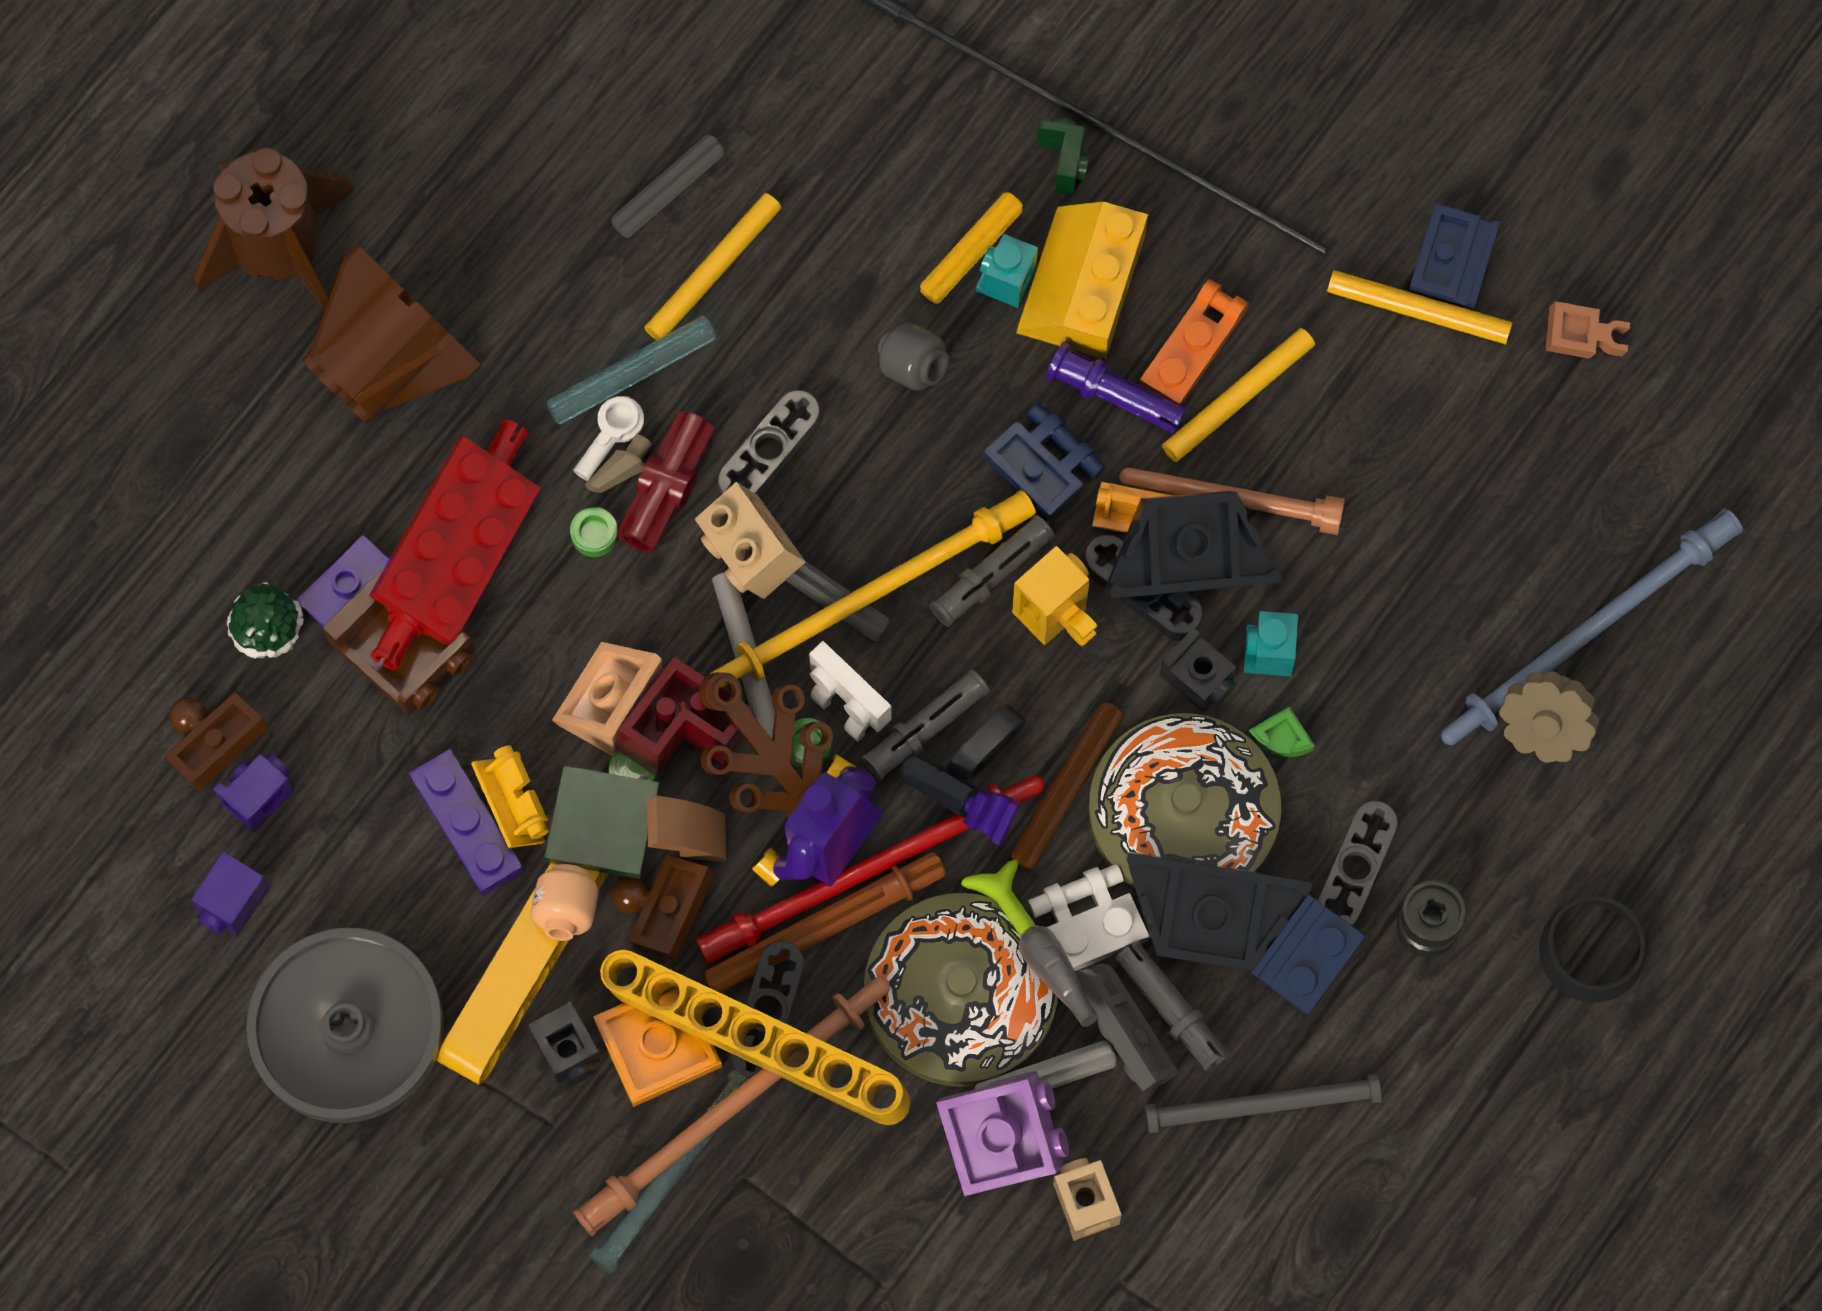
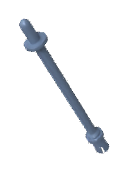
(1695, 548)

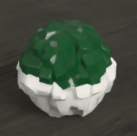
(264, 621)

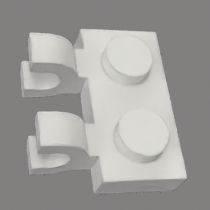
(862, 701)

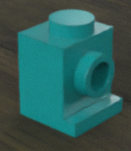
(1008, 270)
(1271, 644)

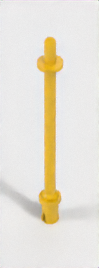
(986, 526)

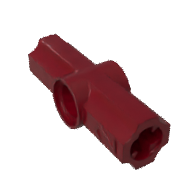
(666, 482)

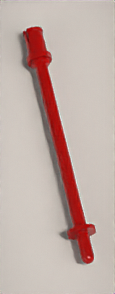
(747, 928)

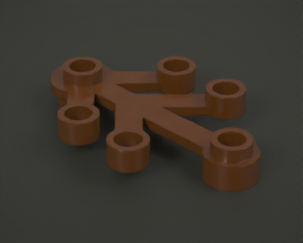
(772, 754)

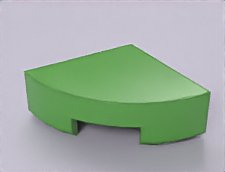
(1282, 735)

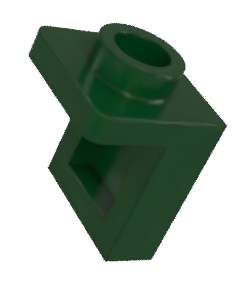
(1069, 138)

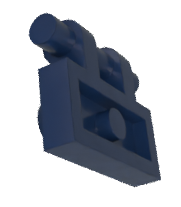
(1032, 468)

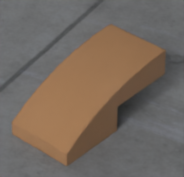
(686, 828)

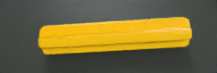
(971, 248)

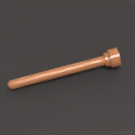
(1323, 512)

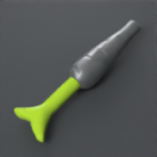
(1037, 943)

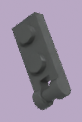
(1126, 1027)

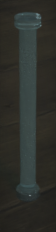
(654, 1194)

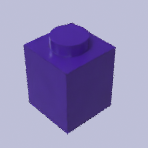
(229, 895)

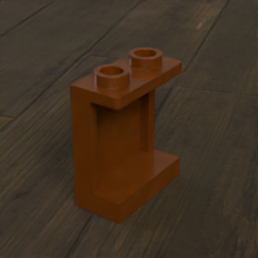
(424, 666)

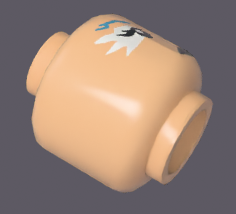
(564, 902)

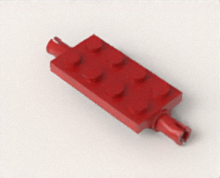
(453, 543)

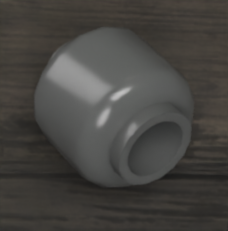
(913, 356)

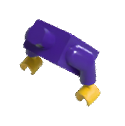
(825, 827)

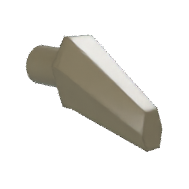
(620, 466)

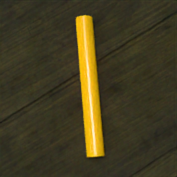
(713, 267)
(1419, 307)
(1238, 394)

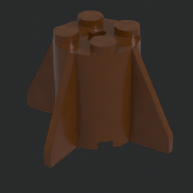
(269, 219)
(381, 343)

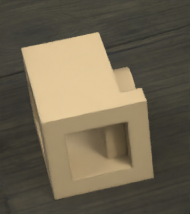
(1091, 1177)

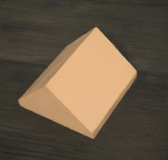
(608, 694)

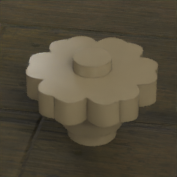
(1549, 716)

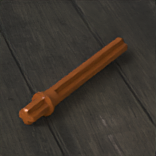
(831, 920)

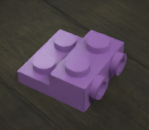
(1003, 1133)

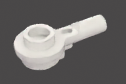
(619, 422)

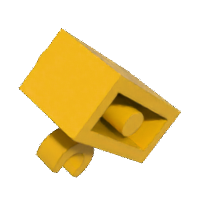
(1055, 598)

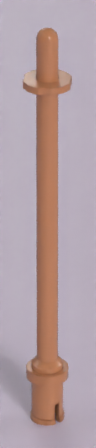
(624, 1190)

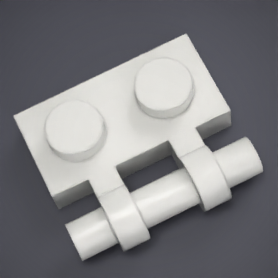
(1097, 931)

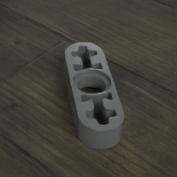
(780, 414)
(1381, 841)

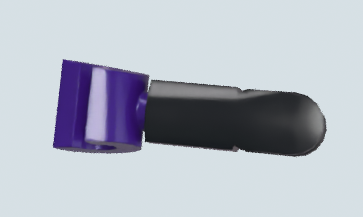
(982, 809)

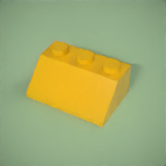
(1084, 276)

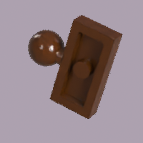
(212, 739)
(667, 908)

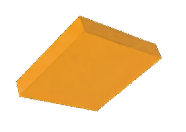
(652, 1053)

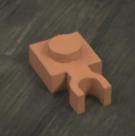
(1577, 331)

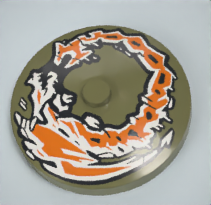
(1185, 793)
(958, 992)

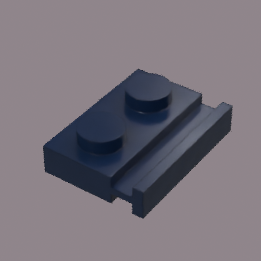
(1454, 256)
(1309, 954)

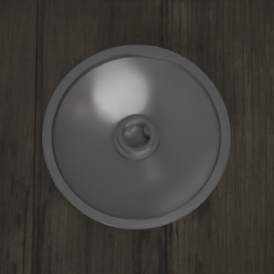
(345, 1025)

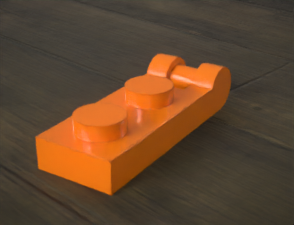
(1193, 344)

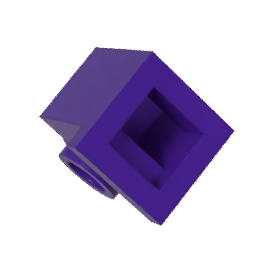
(256, 790)

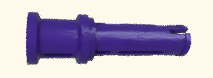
(1095, 379)

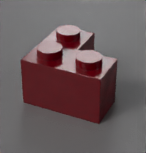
(674, 714)

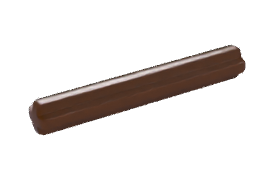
(1067, 785)

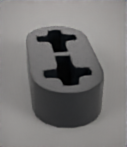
(986, 743)

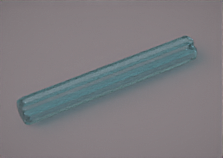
(631, 370)

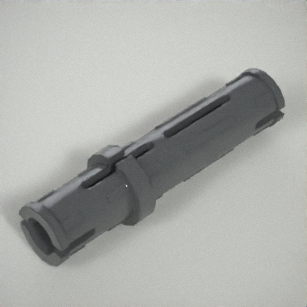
(977, 583)
(883, 759)
(1184, 1021)

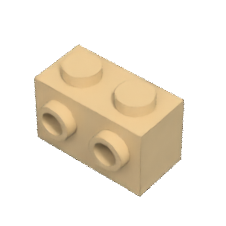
(748, 541)

